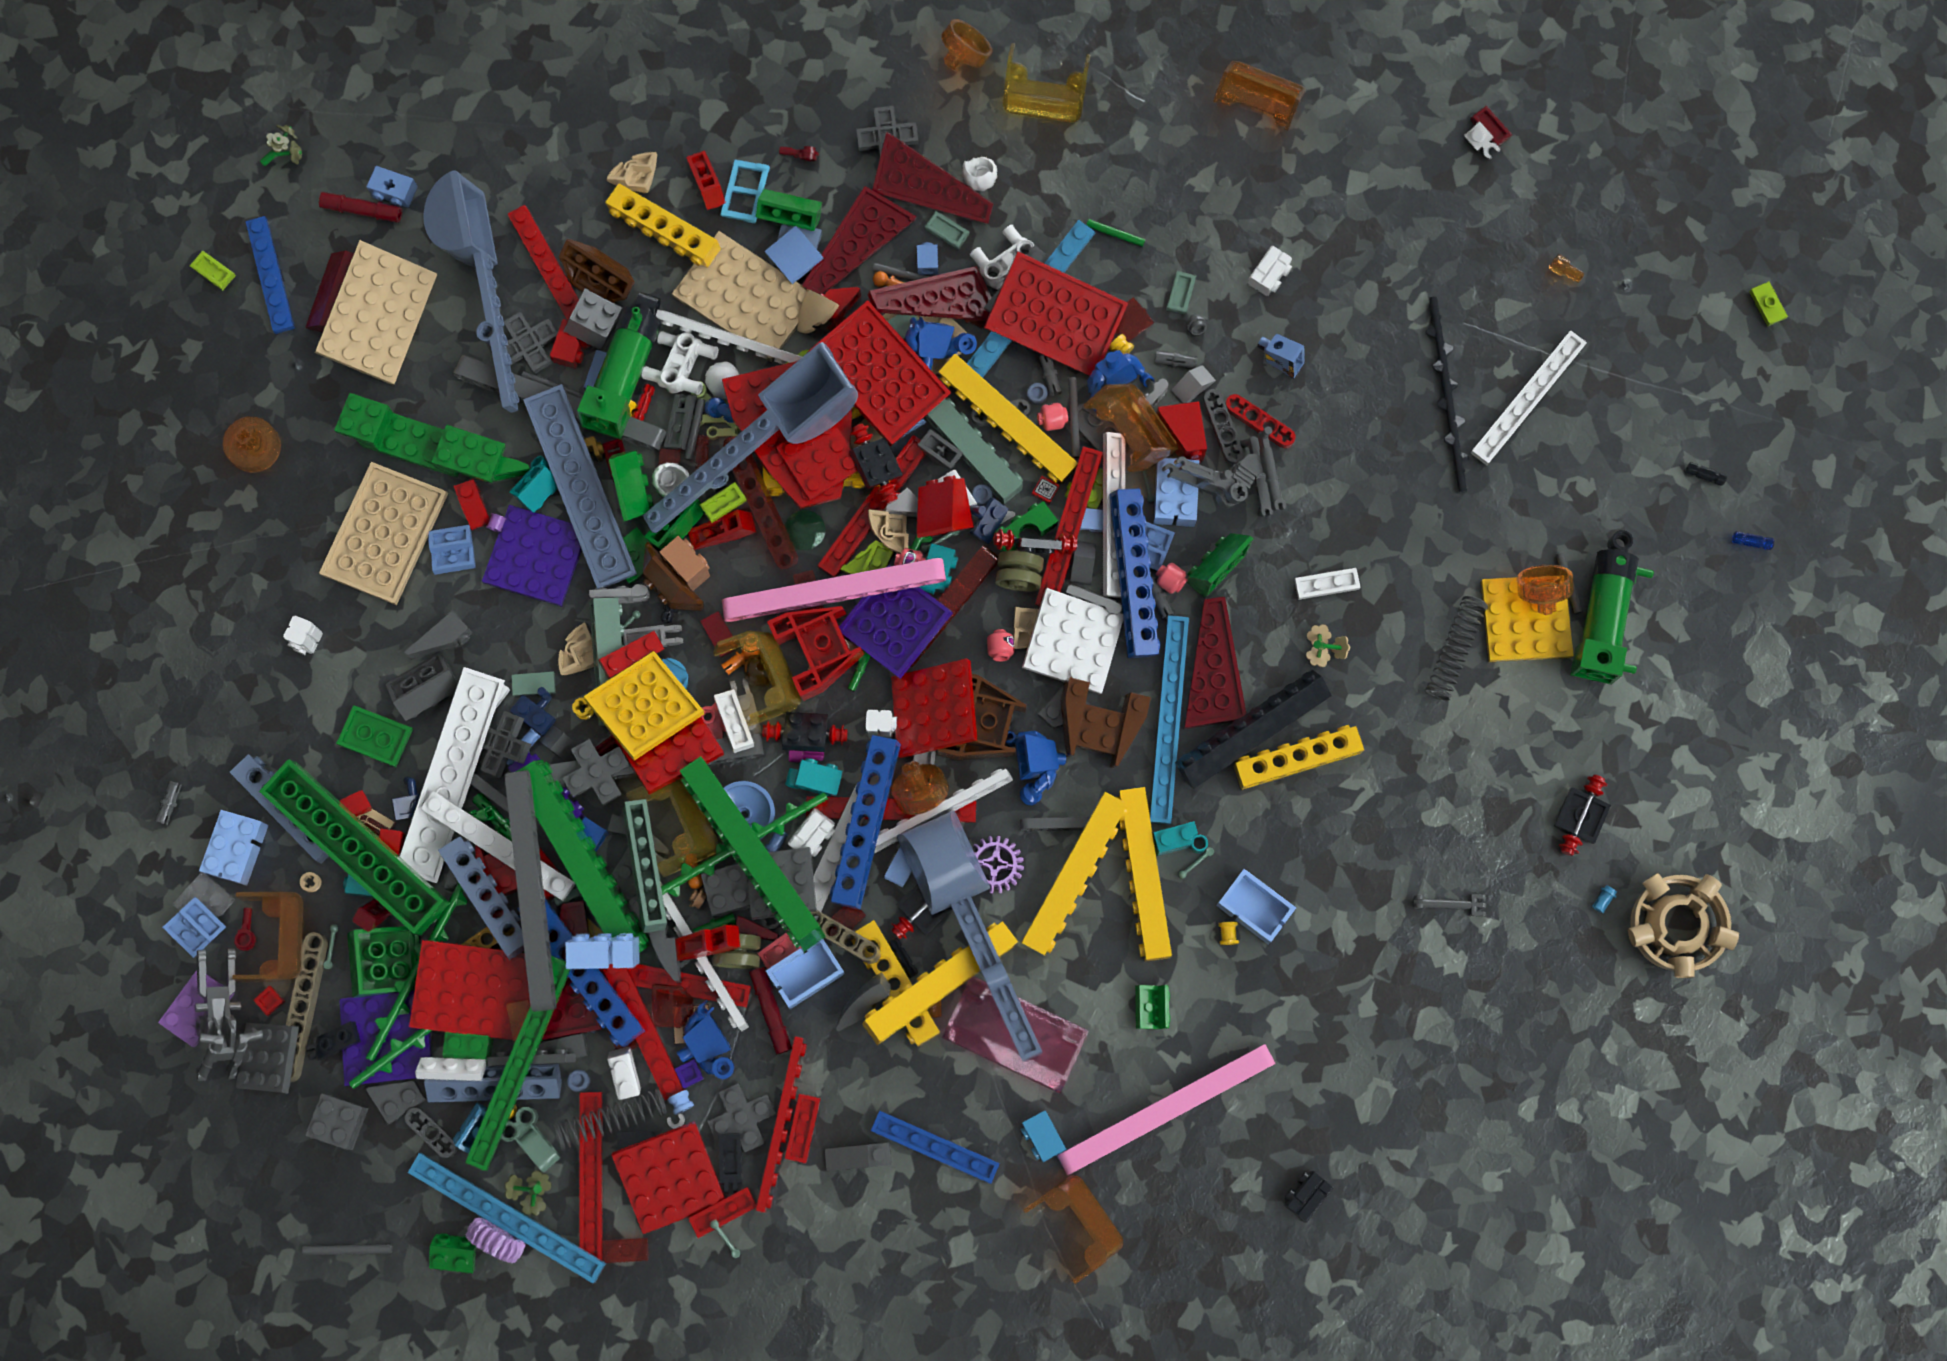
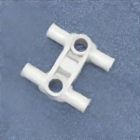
(1002, 262)
(680, 362)

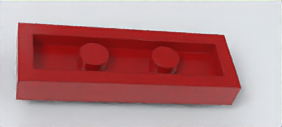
(631, 653)
(802, 1128)
(723, 1212)

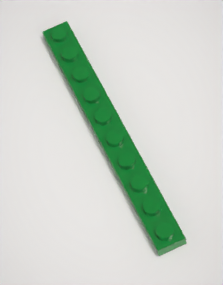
(514, 1076)

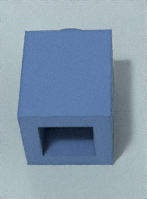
(927, 259)

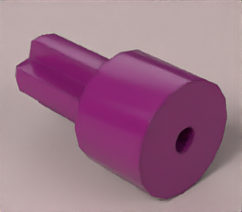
(797, 756)

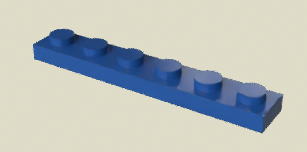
(270, 275)
(935, 1147)

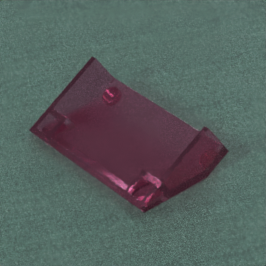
(981, 1029)

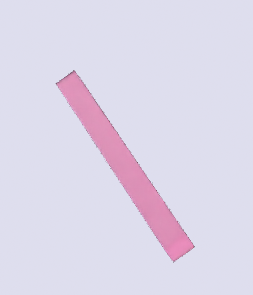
(833, 590)
(1166, 1109)

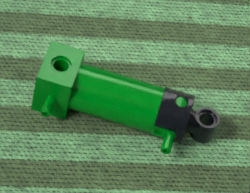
(606, 404)
(1601, 650)

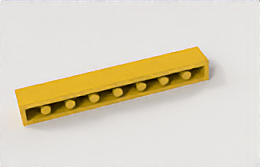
(1008, 419)
(1074, 873)
(1145, 876)
(932, 987)

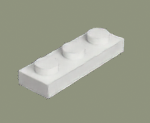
(1327, 583)
(733, 721)
(451, 1069)

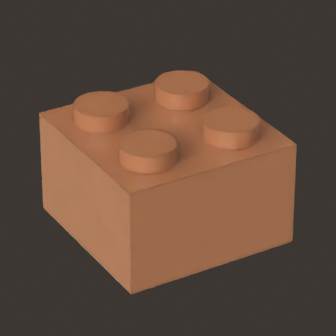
(685, 562)

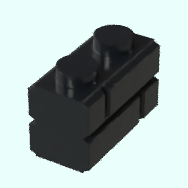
(1308, 1195)

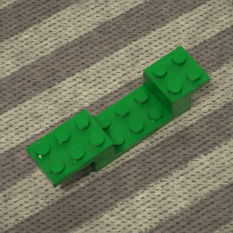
(438, 449)

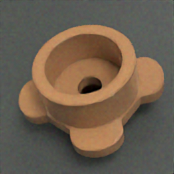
(697, 898)

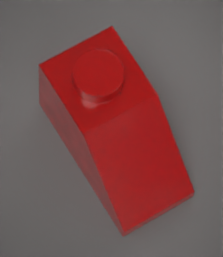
(844, 298)
(566, 349)
(472, 504)

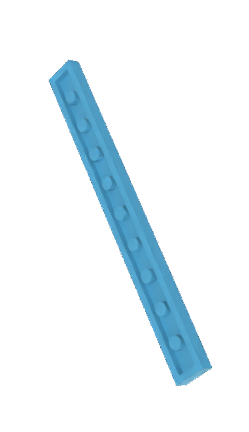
(1061, 260)
(1169, 720)
(507, 1218)

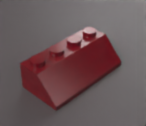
(329, 289)

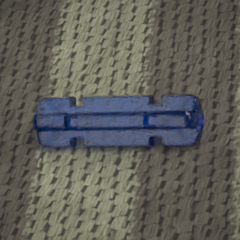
(1753, 540)

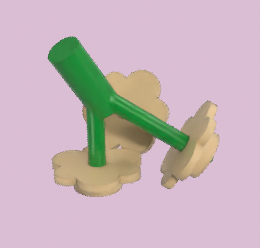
(1319, 639)

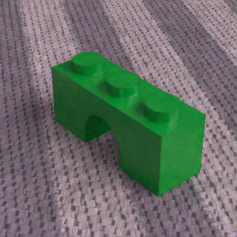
(1037, 518)

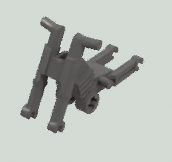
(1239, 477)
(217, 1024)

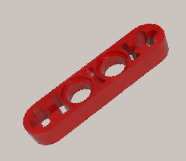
(1262, 417)

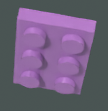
(181, 1015)

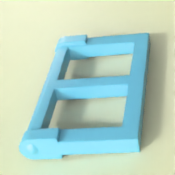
(731, 188)

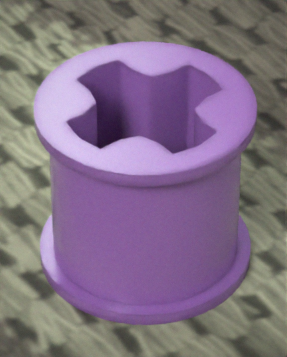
(496, 522)

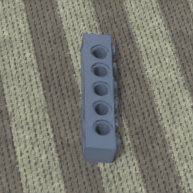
(245, 773)
(452, 854)
(540, 1083)

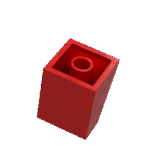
(1186, 428)
(943, 507)

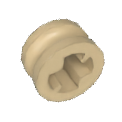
(304, 884)

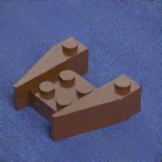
(993, 719)
(1097, 727)

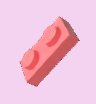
(777, 951)

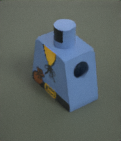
(1283, 354)

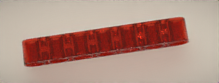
(767, 510)
(965, 585)

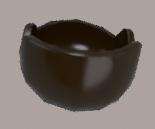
(754, 671)

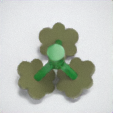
(279, 142)
(538, 1185)

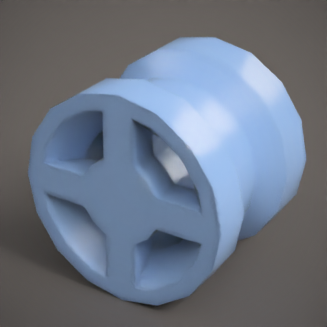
(680, 1102)

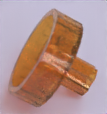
(965, 45)
(241, 438)
(1545, 586)
(912, 789)

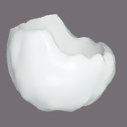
(979, 173)
(716, 374)
(668, 477)

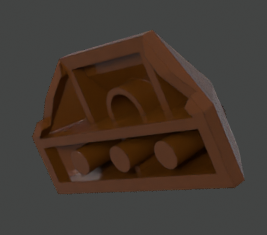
(595, 271)
(667, 583)

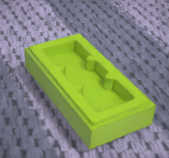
(212, 270)
(1768, 303)
(723, 502)

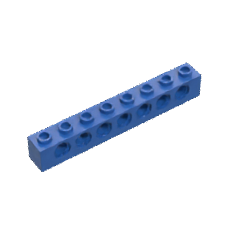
(1126, 563)
(854, 896)
(631, 1027)

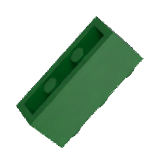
(788, 209)
(676, 527)

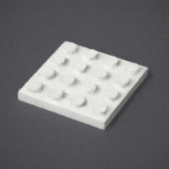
(1072, 640)

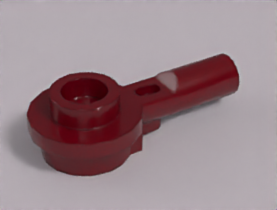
(808, 153)
(245, 938)

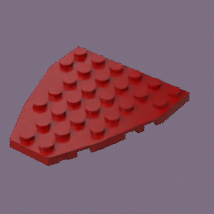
(746, 407)

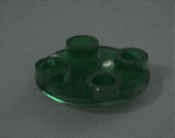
(805, 529)

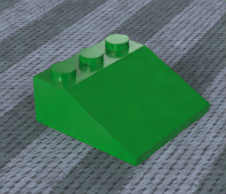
(630, 484)
(1219, 563)
(380, 959)

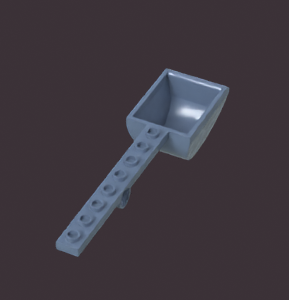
(460, 225)
(799, 403)
(949, 878)

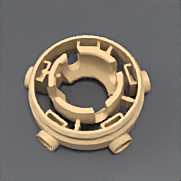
(1701, 892)

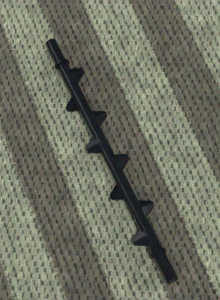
(1447, 402)

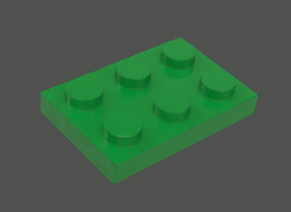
(374, 736)

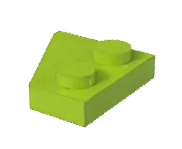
(873, 558)

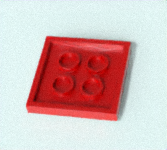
(819, 462)

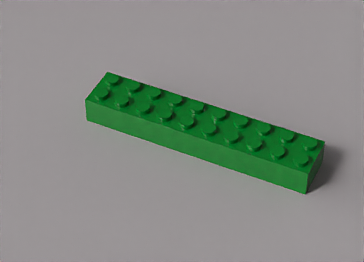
(354, 847)
(580, 857)
(754, 857)

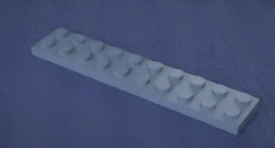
(580, 487)

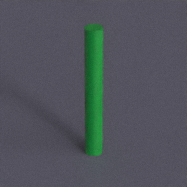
(1115, 232)

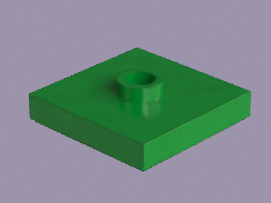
(635, 544)

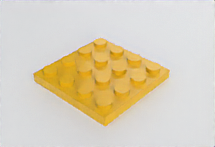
(1517, 629)
(643, 705)

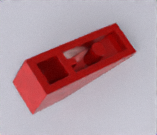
(706, 180)
(725, 529)

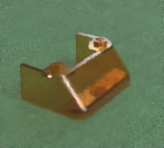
(1260, 91)
(1136, 422)
(289, 908)
(1099, 1226)

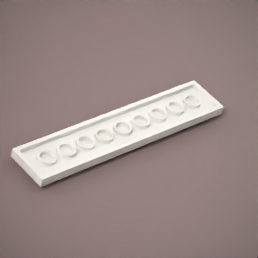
(451, 768)

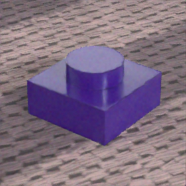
(689, 1074)

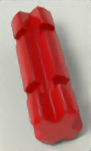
(643, 402)

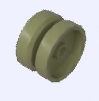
(1019, 571)
(739, 957)

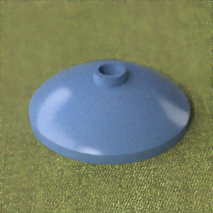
(754, 800)

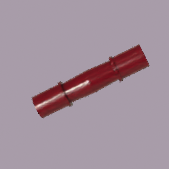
(360, 207)
(770, 1010)

